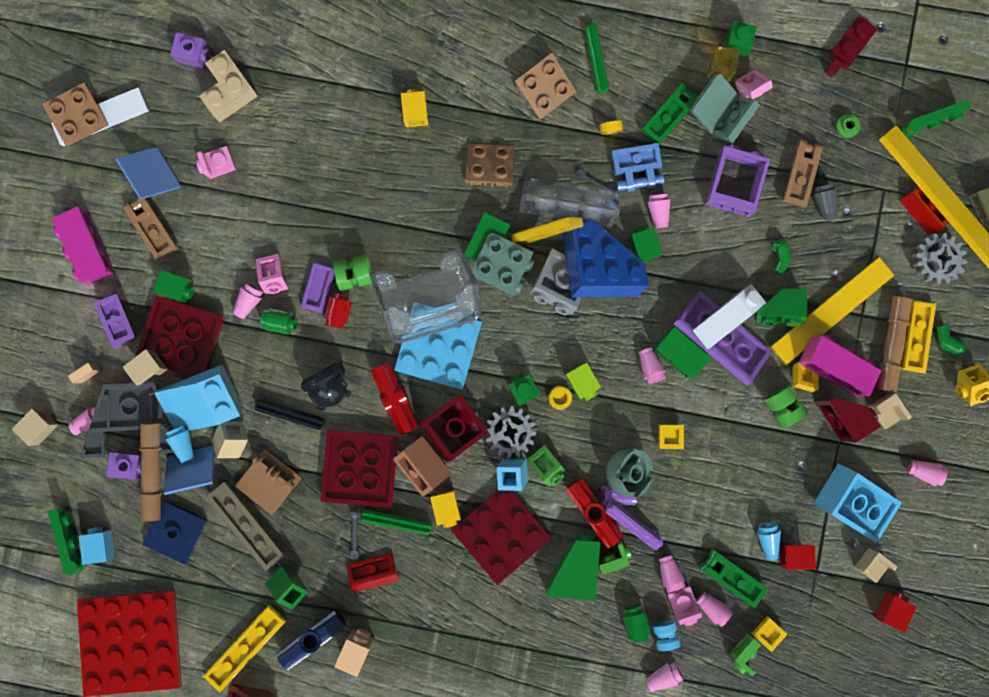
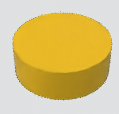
(611, 127)
(560, 397)

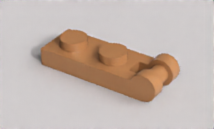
(802, 173)
(150, 228)

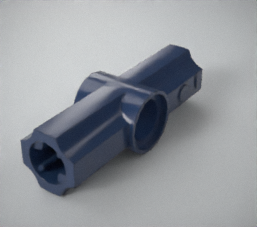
(300, 648)

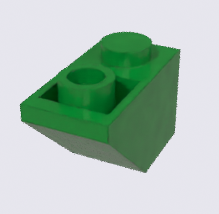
(786, 307)

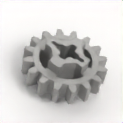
(930, 262)
(521, 428)

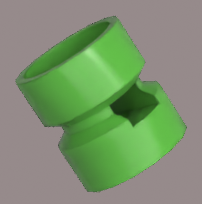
(361, 271)
(786, 406)

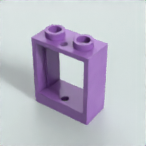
(733, 204)

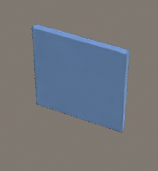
(148, 173)
(191, 473)

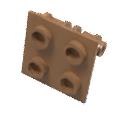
(545, 86)
(75, 114)
(489, 164)
(268, 481)

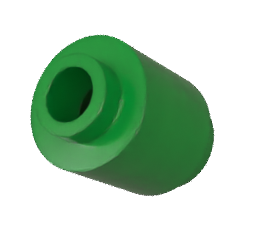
(278, 321)
(636, 623)

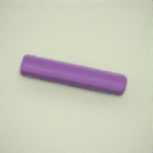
(634, 525)

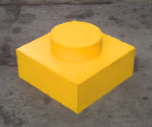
(805, 378)
(671, 436)
(769, 634)

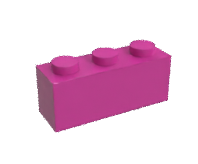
(82, 246)
(840, 366)

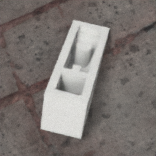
(729, 316)

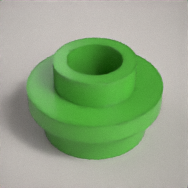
(843, 130)

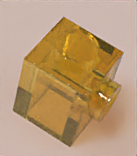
(723, 62)

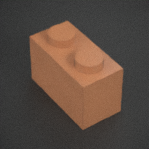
(422, 466)

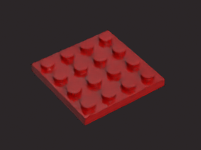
(129, 643)

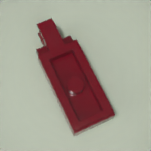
(850, 45)

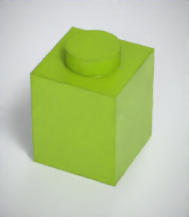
(583, 382)

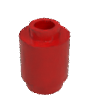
(338, 311)

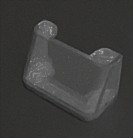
(428, 301)

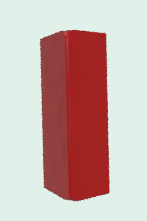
(924, 211)
(372, 572)

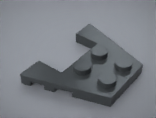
(123, 409)

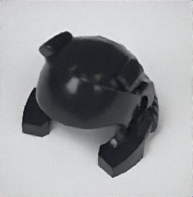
(327, 386)

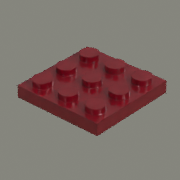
(181, 336)
(359, 468)
(501, 534)

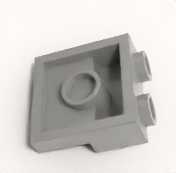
(553, 285)

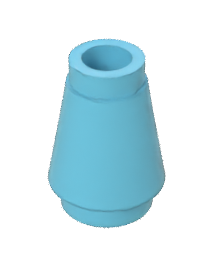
(180, 443)
(770, 538)

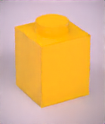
(414, 108)
(446, 508)

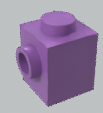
(190, 50)
(124, 465)

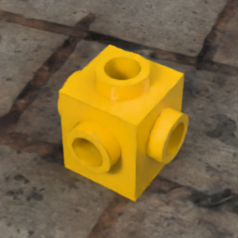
(973, 384)

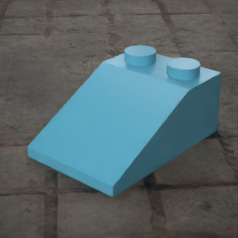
(200, 400)
(857, 502)

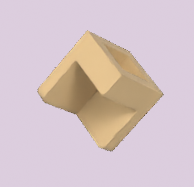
(144, 366)
(890, 410)
(35, 426)
(229, 440)
(874, 565)

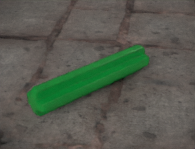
(596, 58)
(396, 521)

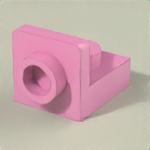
(753, 84)
(215, 162)
(271, 274)
(684, 606)

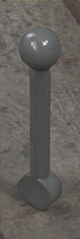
(580, 174)
(354, 554)

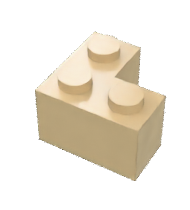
(231, 90)

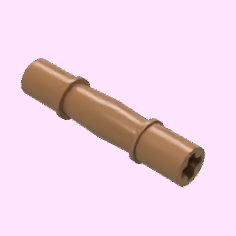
(894, 344)
(150, 471)

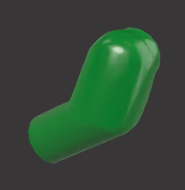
(784, 254)
(948, 343)

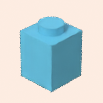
(512, 474)
(96, 546)

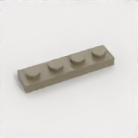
(245, 525)

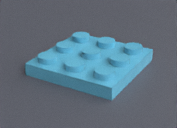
(440, 356)

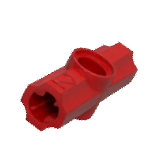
(394, 399)
(603, 525)

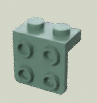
(723, 110)
(503, 264)

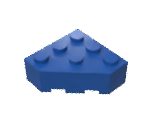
(601, 264)

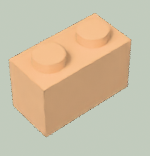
(354, 651)

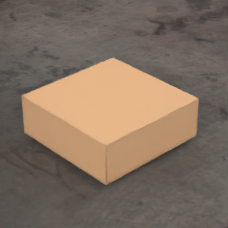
(84, 373)

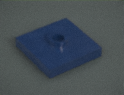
(175, 532)

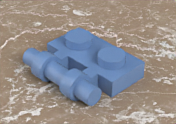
(637, 159)

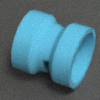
(666, 635)

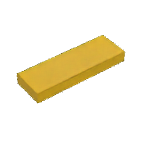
(547, 230)
(918, 337)

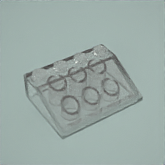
(561, 202)

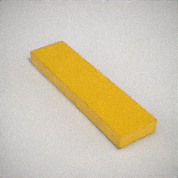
(244, 648)

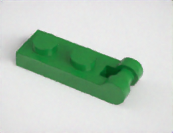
(670, 114)
(935, 118)
(66, 540)
(734, 579)

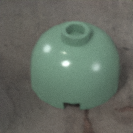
(629, 472)

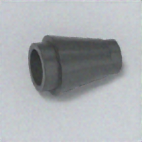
(826, 200)

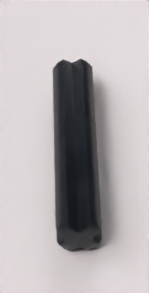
(289, 414)

